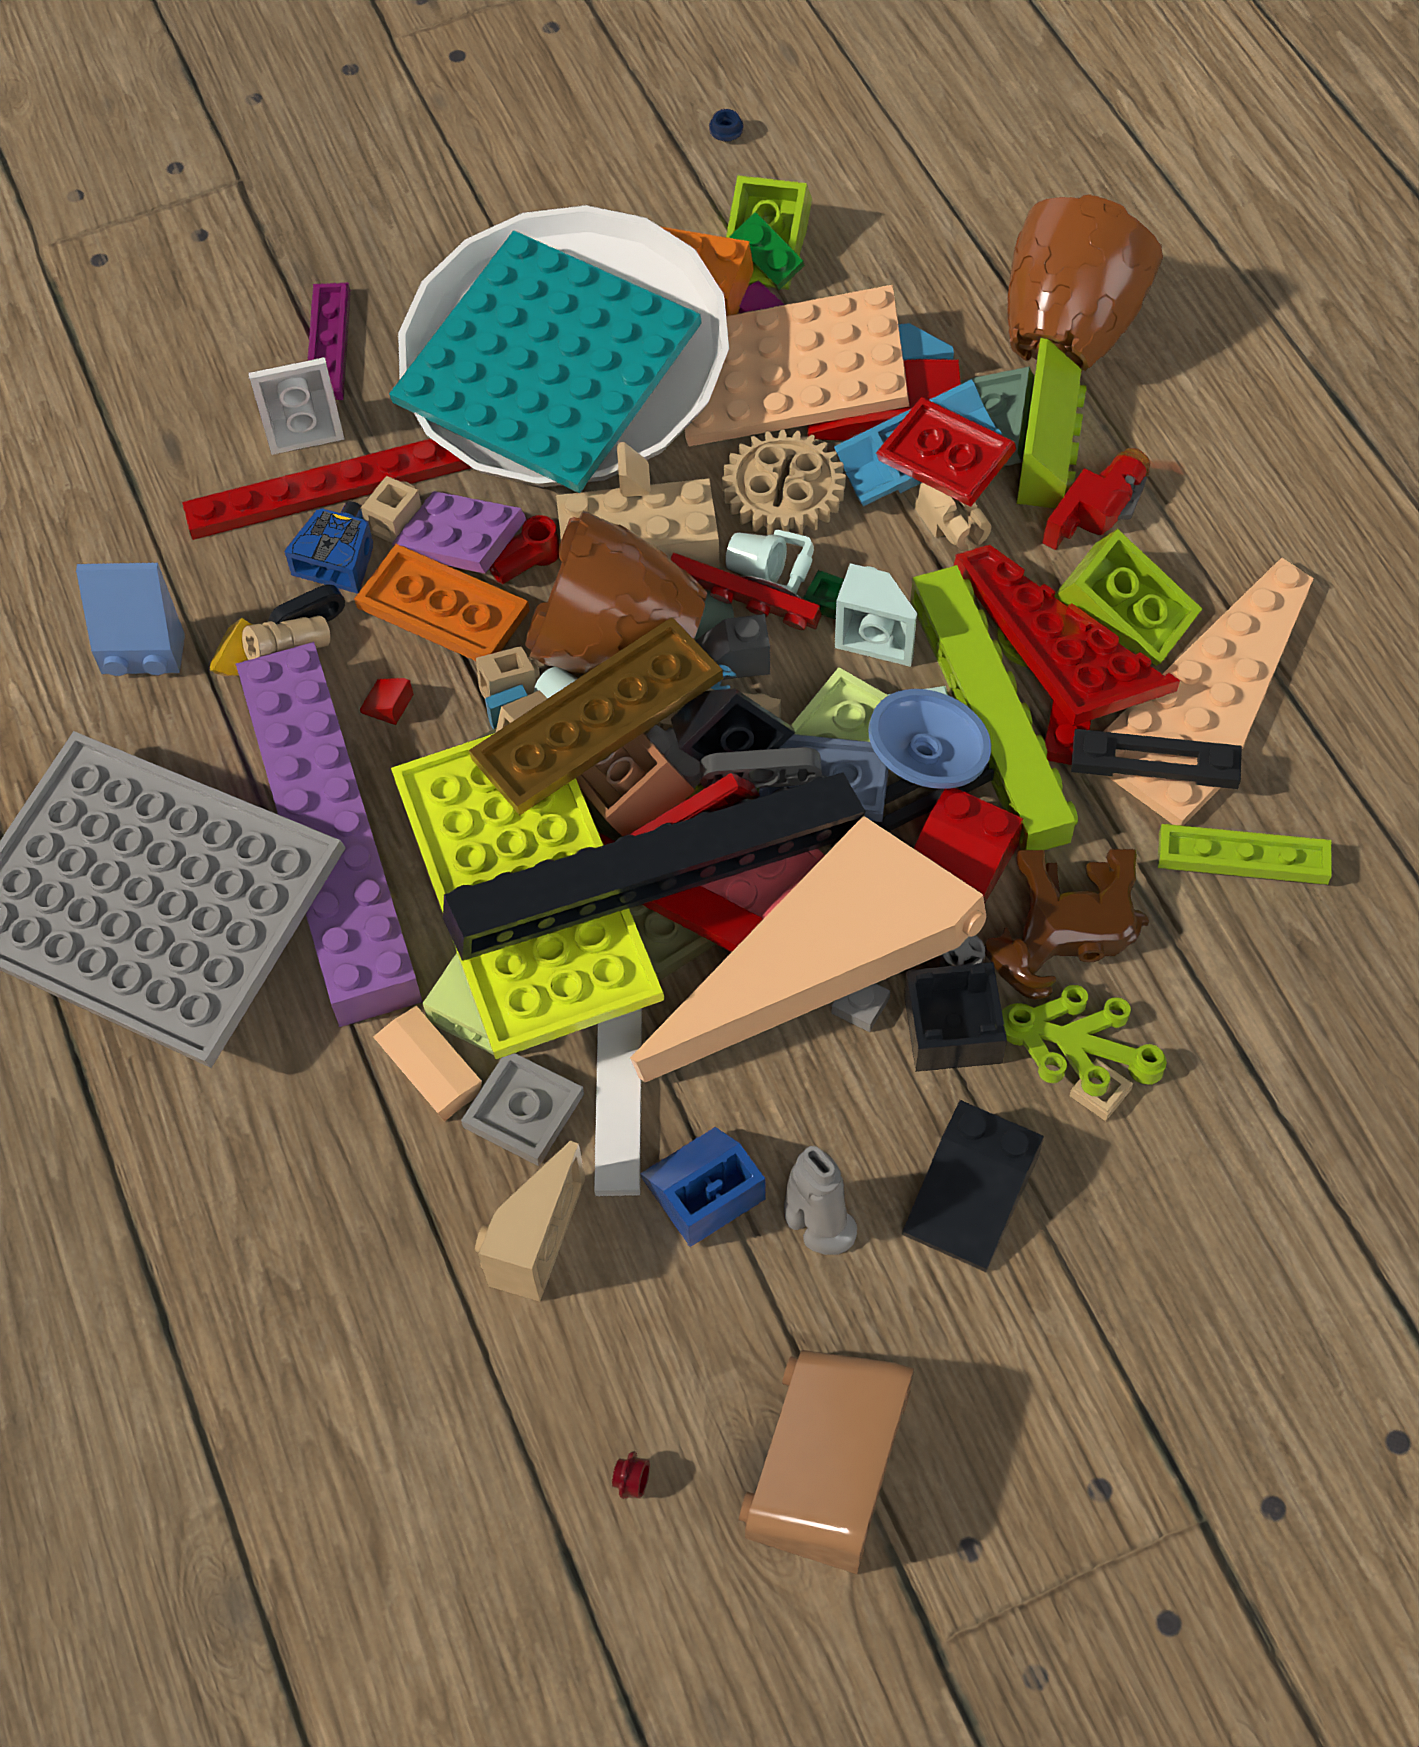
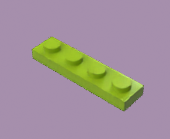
(1245, 854)

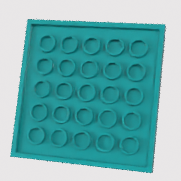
(546, 360)

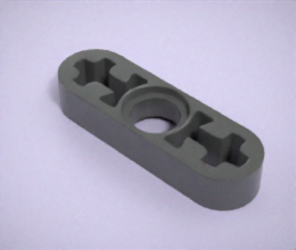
(763, 767)

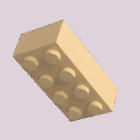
(671, 518)

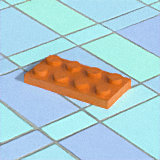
(441, 604)

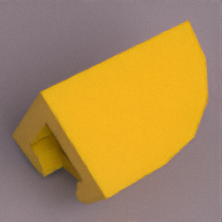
(230, 650)

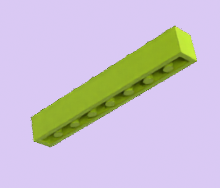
(979, 680)

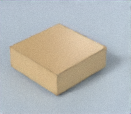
(1107, 1103)

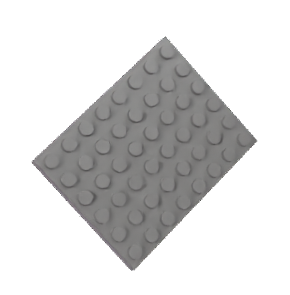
(152, 895)

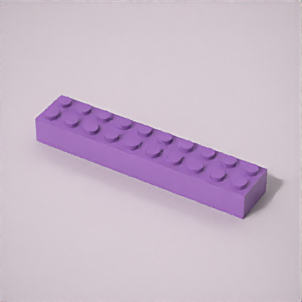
(315, 786)

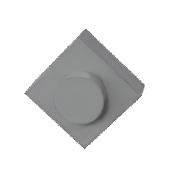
(862, 1006)

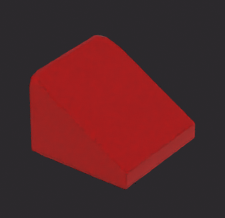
(388, 699)

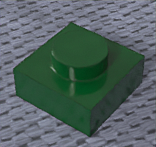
(824, 592)

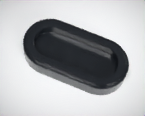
(321, 601)

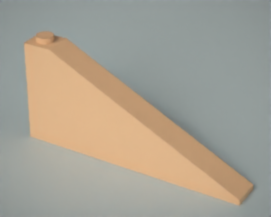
(844, 926)

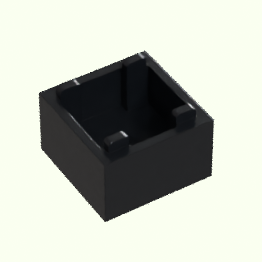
(954, 1017)

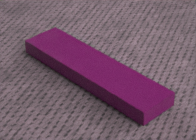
(330, 330)

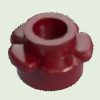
(631, 1476)

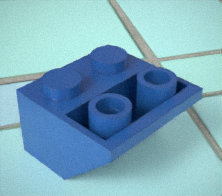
(706, 1184)

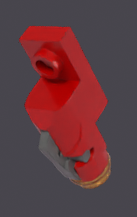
(1101, 499)

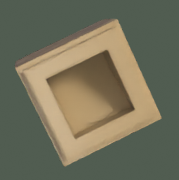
(633, 472)

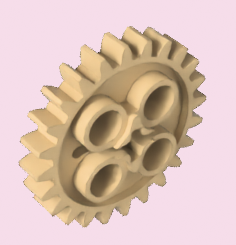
(809, 490)

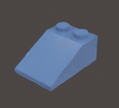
(130, 618)

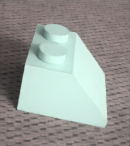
(875, 616)

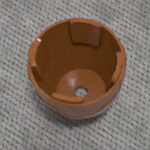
(1078, 277)
(609, 596)

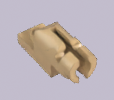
(949, 516)

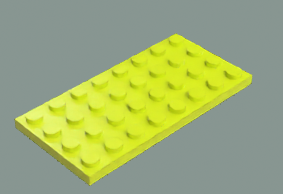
(547, 982)

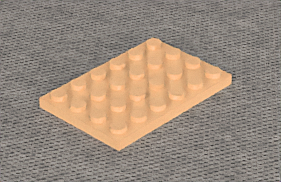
(806, 366)

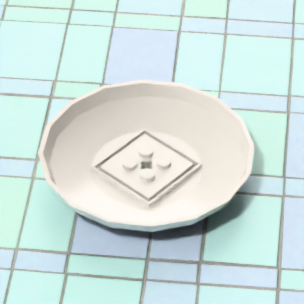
(625, 248)

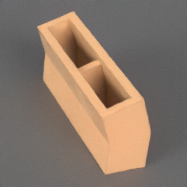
(429, 1062)

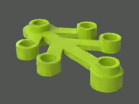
(1076, 1039)

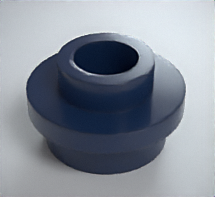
(726, 125)

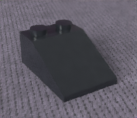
(973, 1185)

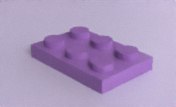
(461, 530)

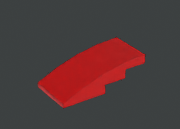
(923, 379)

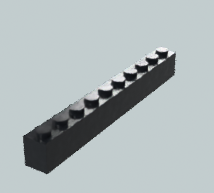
(649, 865)

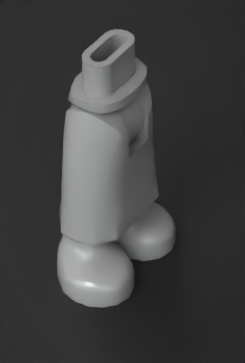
(818, 1201)

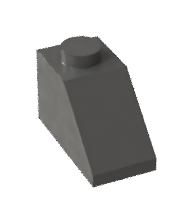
(740, 645)

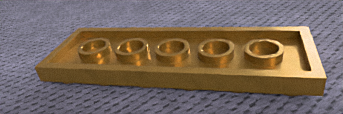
(595, 715)

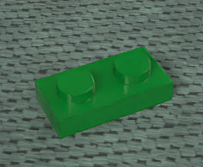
(769, 251)

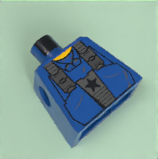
(332, 548)

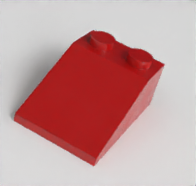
(970, 839)

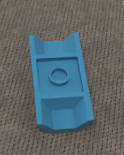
(875, 479)

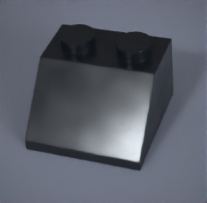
(727, 723)

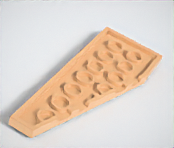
(1218, 689)

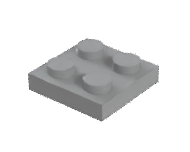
(522, 1107)

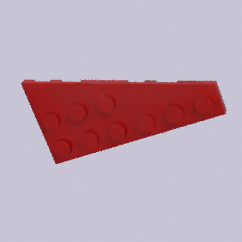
(1060, 643)

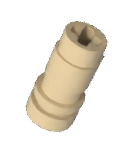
(272, 637)

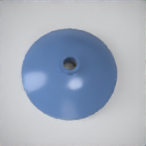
(929, 738)

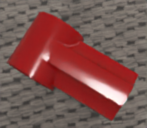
(528, 549)

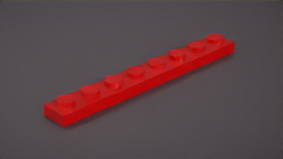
(317, 487)

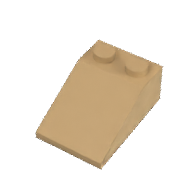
(530, 1227)

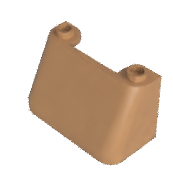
(828, 1457)

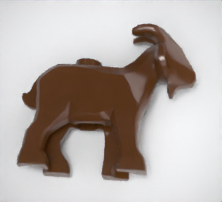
(1068, 922)

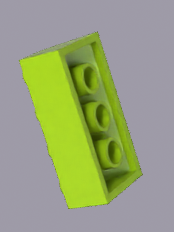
(1051, 429)

